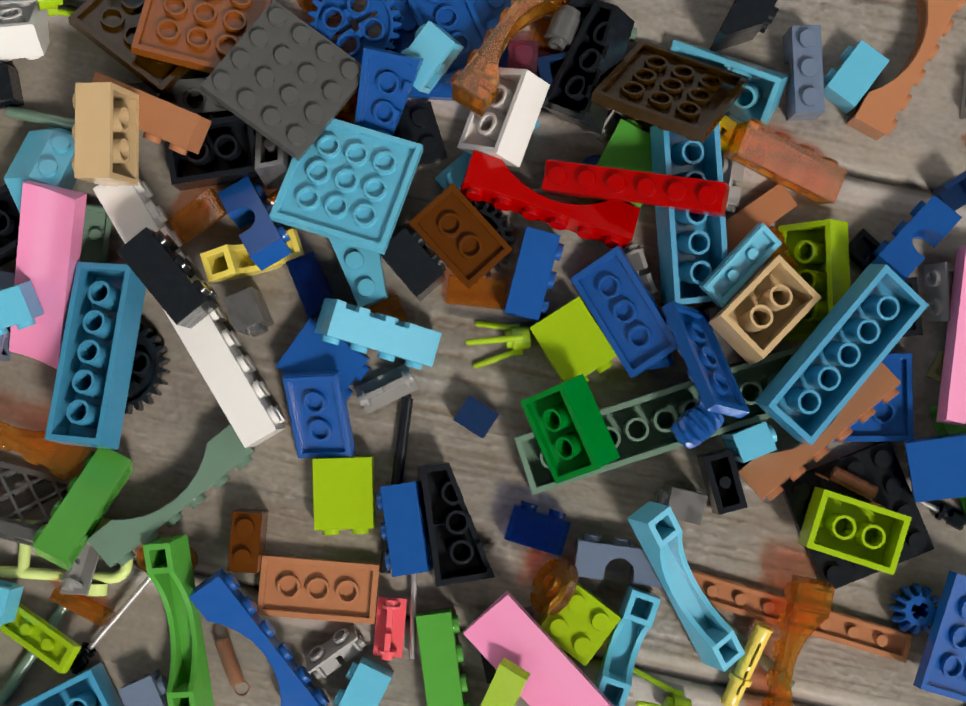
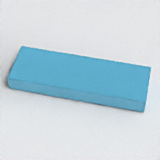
(740, 264)

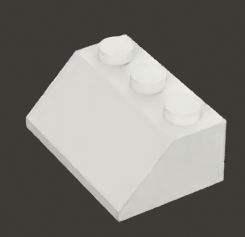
(22, 30)
(509, 119)

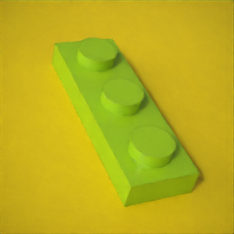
(42, 639)

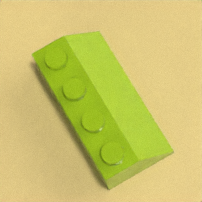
(823, 262)

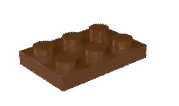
(460, 236)

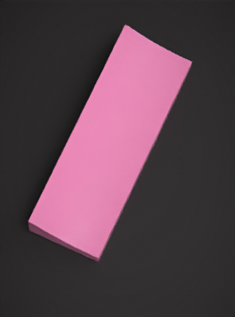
(48, 256)
(953, 379)
(514, 634)

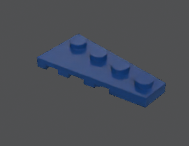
(384, 88)

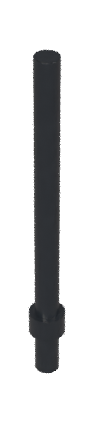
(399, 462)

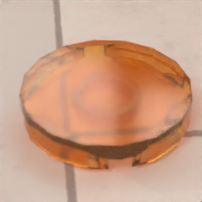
(554, 586)

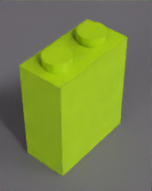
(573, 342)
(344, 494)

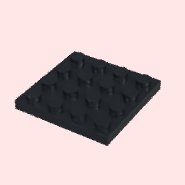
(880, 468)

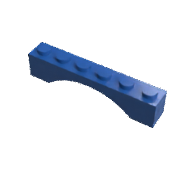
(224, 604)

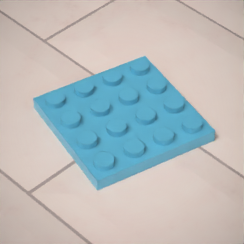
(349, 186)

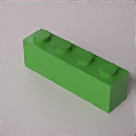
(83, 507)
(441, 657)

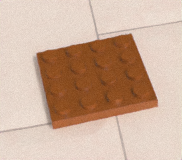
(193, 31)

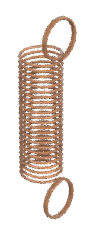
(837, 472)
(230, 661)

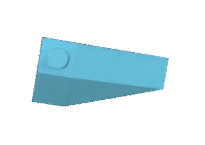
(763, 86)

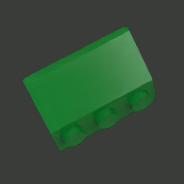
(570, 429)

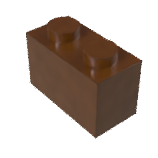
(247, 540)

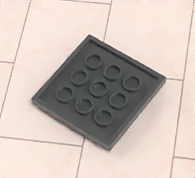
(284, 80)

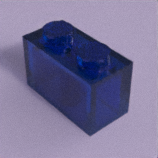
(310, 282)
(536, 528)

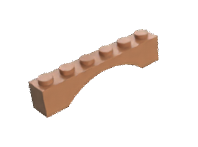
(878, 108)
(773, 469)

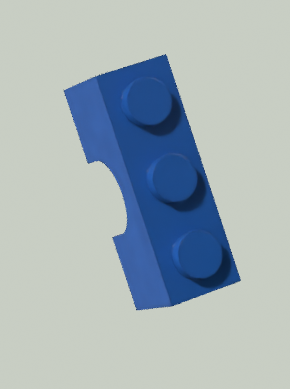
(929, 223)
(264, 239)

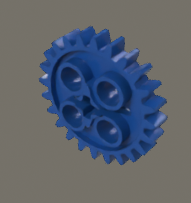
(384, 18)

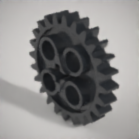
(150, 375)

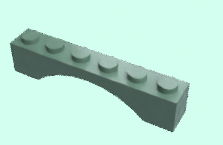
(123, 535)

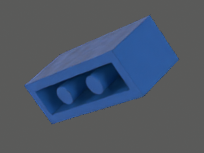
(533, 274)
(404, 529)

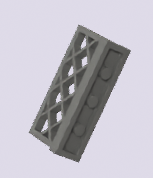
(20, 530)

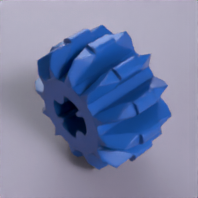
(696, 426)
(905, 616)

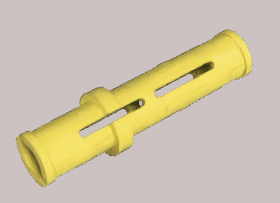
(741, 675)

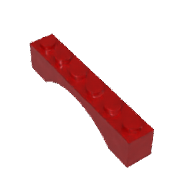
(492, 182)
(639, 187)

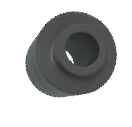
(563, 28)

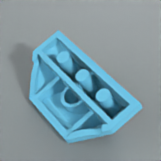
(44, 159)

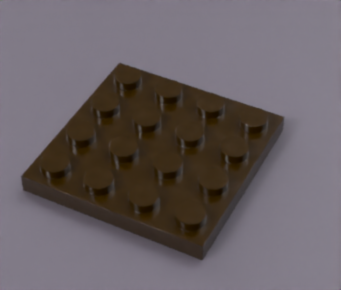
(112, 28)
(670, 90)

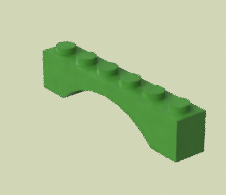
(171, 571)

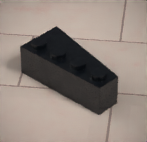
(589, 61)
(451, 534)

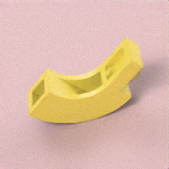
(234, 262)

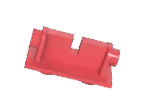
(390, 627)

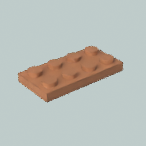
(318, 589)

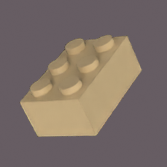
(106, 134)
(764, 310)

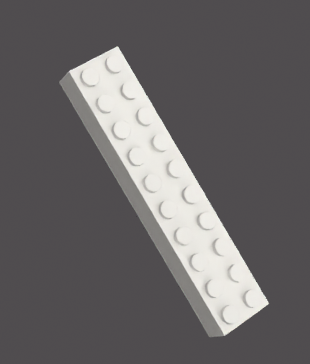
(209, 341)

